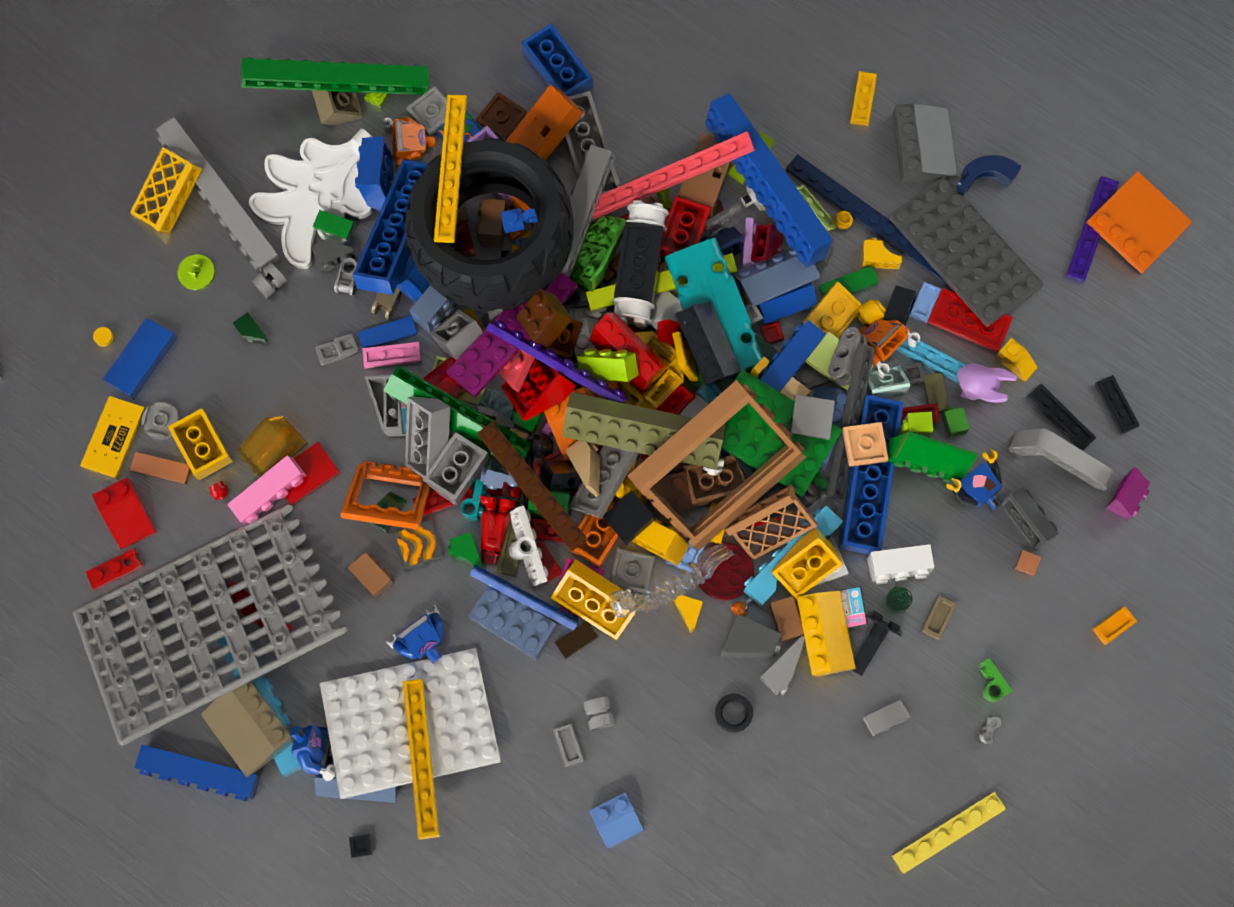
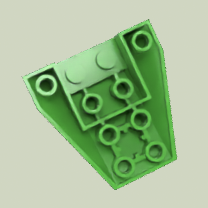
(597, 251)

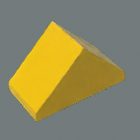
(689, 610)

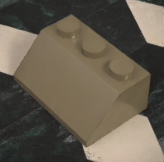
(337, 107)

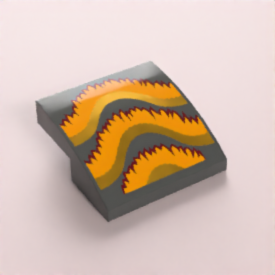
(417, 546)

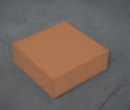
(1028, 562)

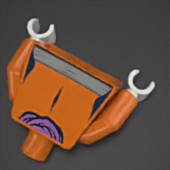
(407, 139)
(886, 338)

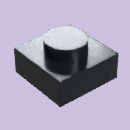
(360, 846)

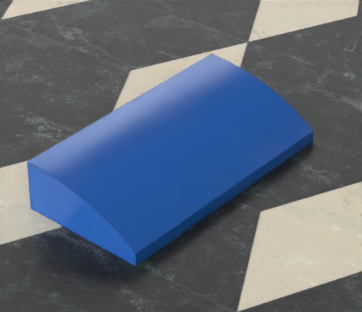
(140, 358)

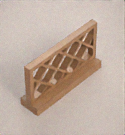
(759, 513)

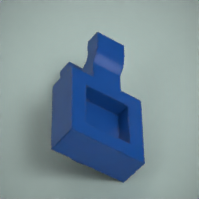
(514, 219)

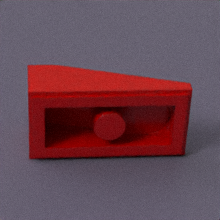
(544, 531)

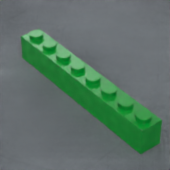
(463, 418)

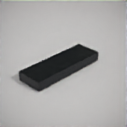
(1117, 404)

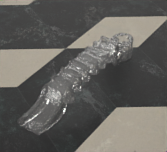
(625, 603)

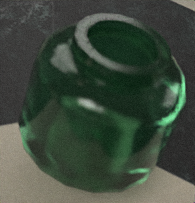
(897, 605)

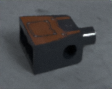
(559, 475)

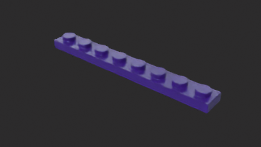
(550, 358)

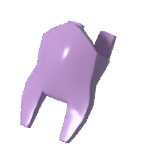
(983, 382)

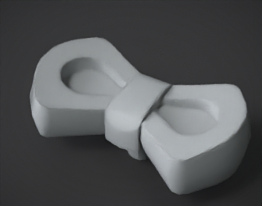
(986, 735)

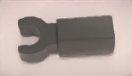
(824, 263)

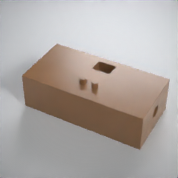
(706, 186)

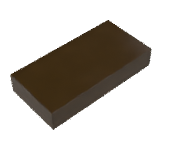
(576, 639)

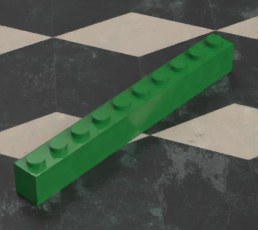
(334, 76)

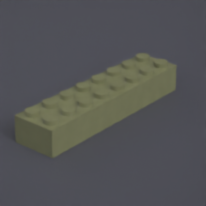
(633, 428)

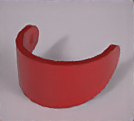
(506, 491)

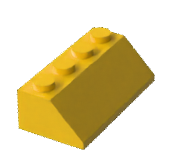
(588, 597)
(826, 633)

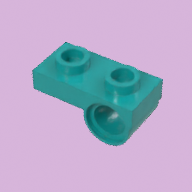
(479, 489)

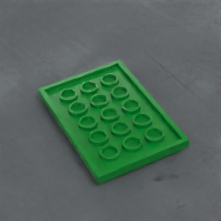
(755, 442)

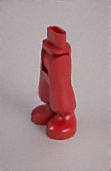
(494, 527)

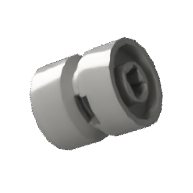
(262, 283)
(599, 713)

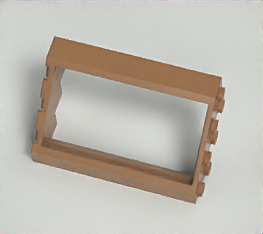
(693, 435)

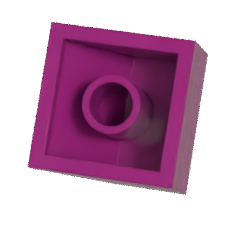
(1129, 494)

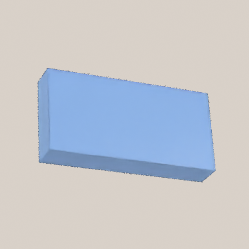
(925, 302)

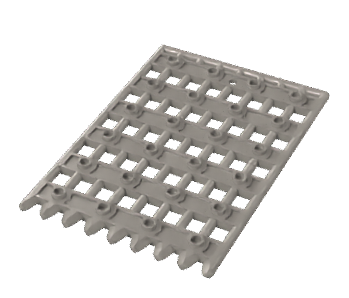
(190, 630)

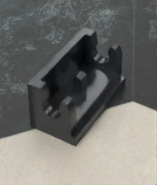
(900, 305)

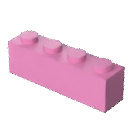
(267, 490)

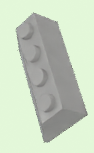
(425, 432)

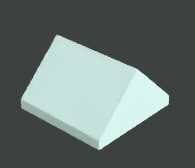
(891, 385)

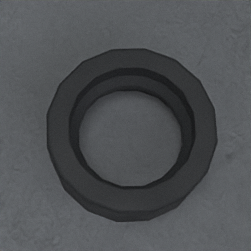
(729, 698)

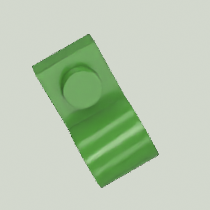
(990, 671)

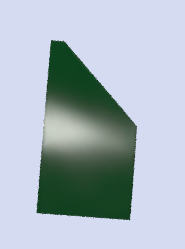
(249, 329)

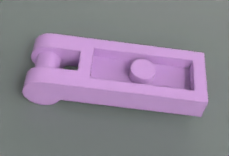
(750, 229)

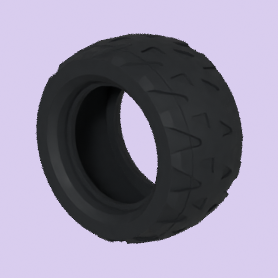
(512, 279)

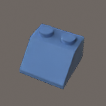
(616, 820)

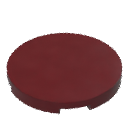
(729, 576)

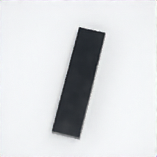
(1061, 417)

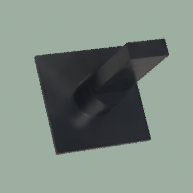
(874, 640)

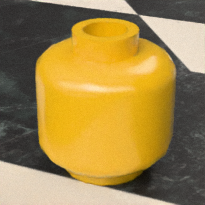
(870, 312)

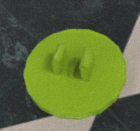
(196, 272)

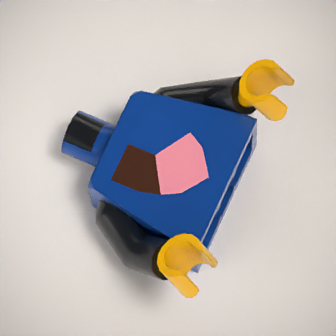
(980, 484)

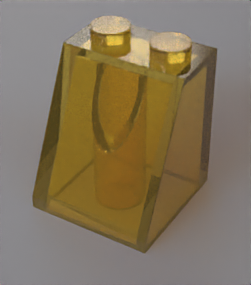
(270, 443)

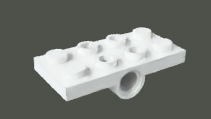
(532, 554)

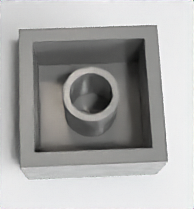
(456, 334)

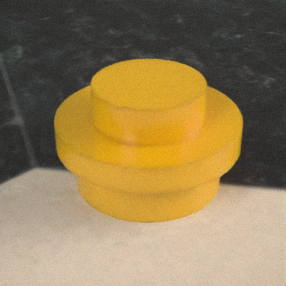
(843, 220)

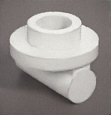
(719, 468)

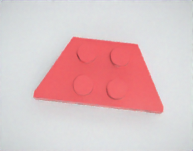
(517, 369)

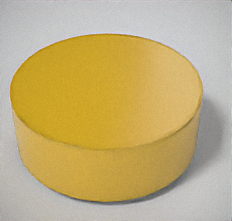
(103, 336)

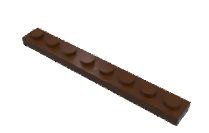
(532, 486)

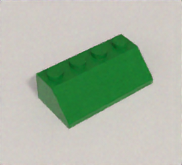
(930, 456)

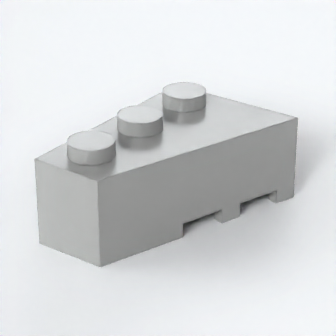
(385, 405)

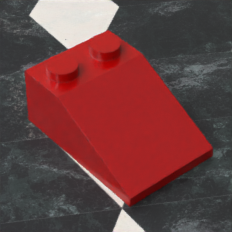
(124, 513)

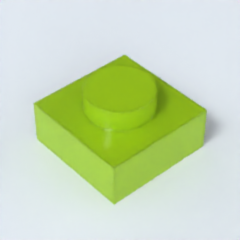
(376, 99)

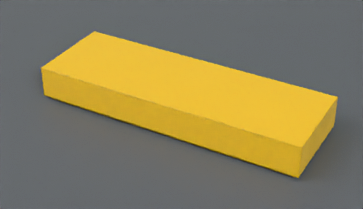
(863, 98)

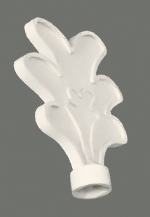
(318, 183)

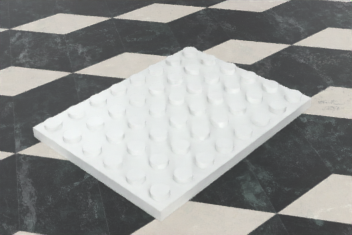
(370, 722)

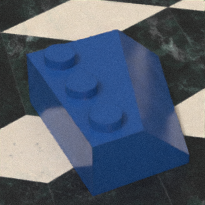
(374, 171)

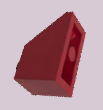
(766, 243)

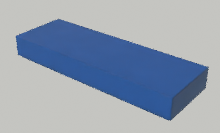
(388, 333)

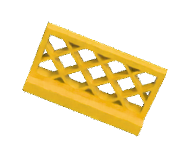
(176, 197)

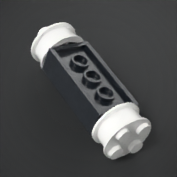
(640, 263)

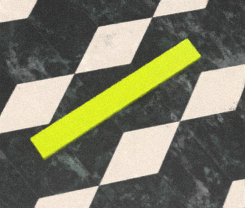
(604, 296)

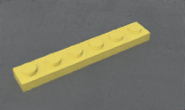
(948, 832)

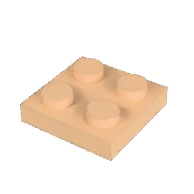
(865, 444)

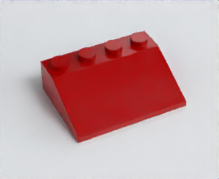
(540, 391)

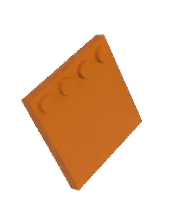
(1139, 222)

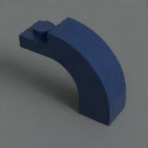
(988, 166)

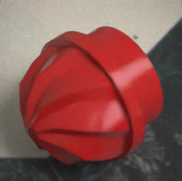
(218, 491)

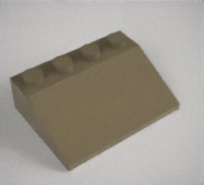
(247, 727)

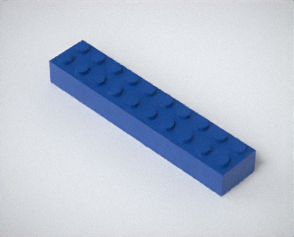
(771, 184)

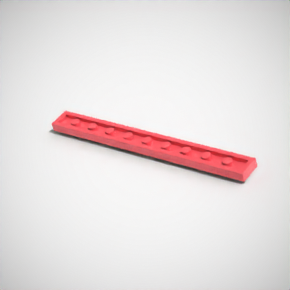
(674, 174)

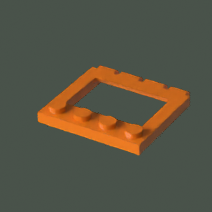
(389, 516)

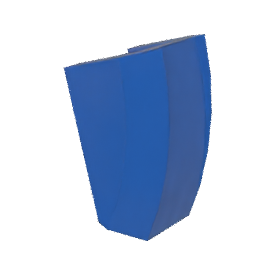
(412, 281)

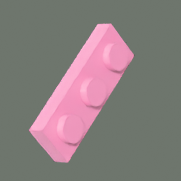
(391, 355)

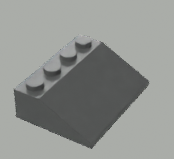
(924, 142)

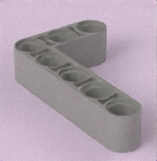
(1062, 453)

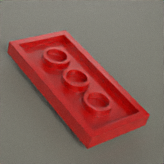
(957, 318)

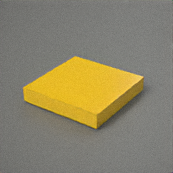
(685, 357)

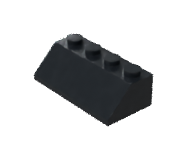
(707, 343)

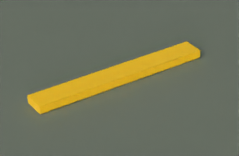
(450, 169)
(421, 759)

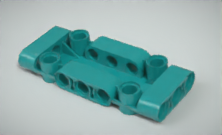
(720, 288)

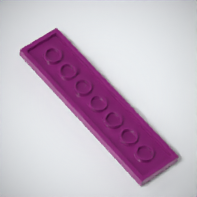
(491, 353)

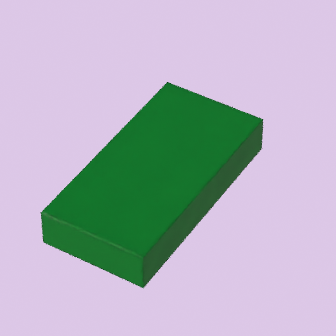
(333, 225)

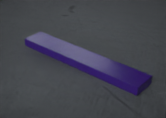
(1089, 237)

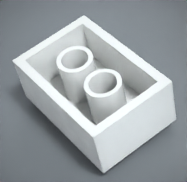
(900, 564)

